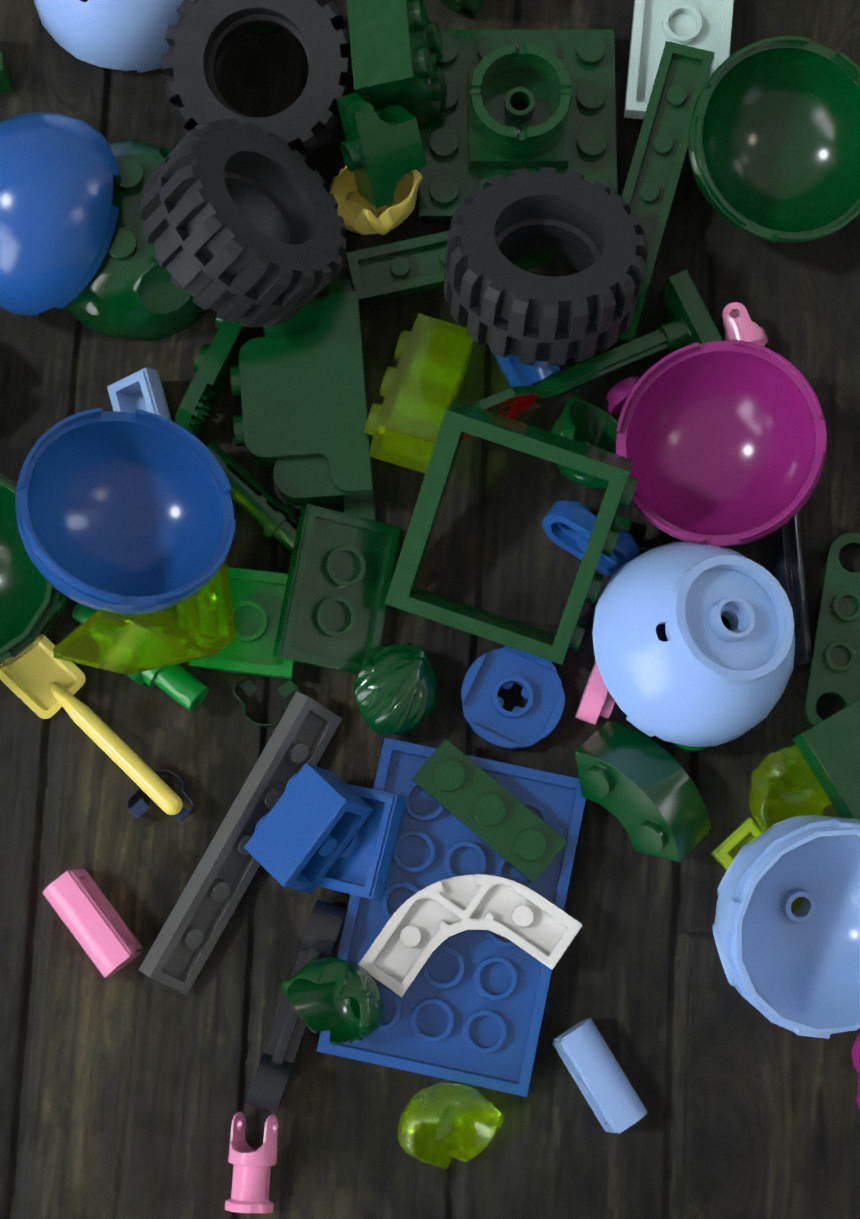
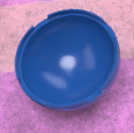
(52, 209)
(124, 511)

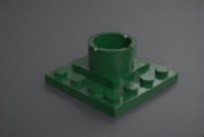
(518, 106)

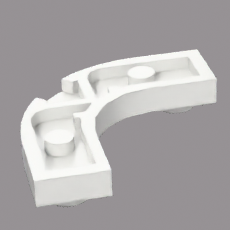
(463, 905)

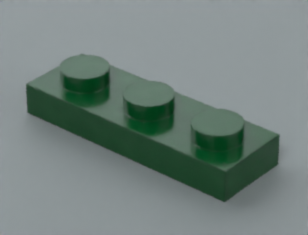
(489, 811)

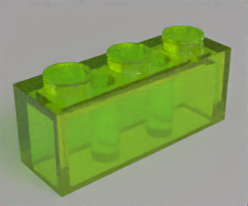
(418, 392)

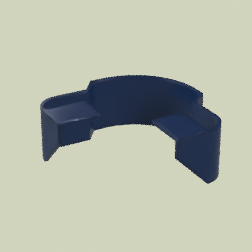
(141, 807)

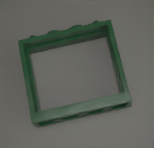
(462, 419)

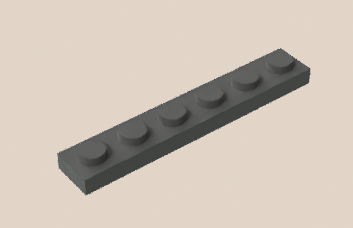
(226, 865)

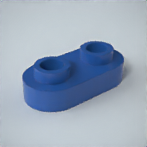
(570, 527)

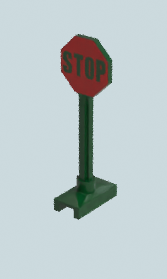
(688, 325)

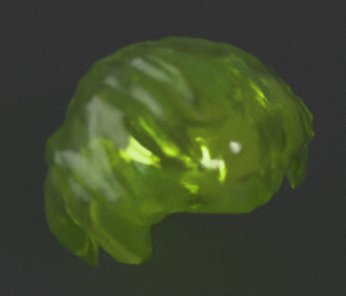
(785, 789)
(447, 1123)

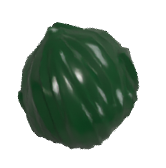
(590, 426)
(395, 689)
(336, 999)

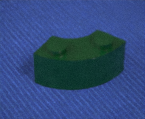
(643, 791)

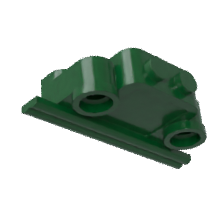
(309, 405)

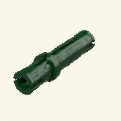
(275, 517)

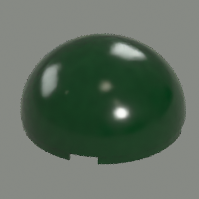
(780, 140)

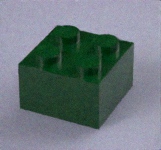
(396, 56)

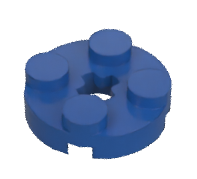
(484, 708)

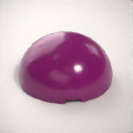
(722, 442)

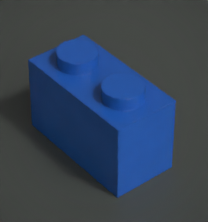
(308, 828)

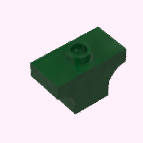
(379, 146)

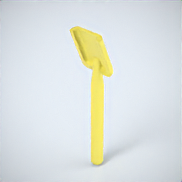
(49, 684)

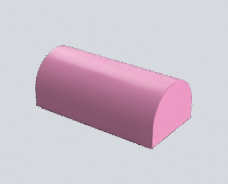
(93, 921)

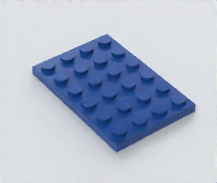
(478, 996)

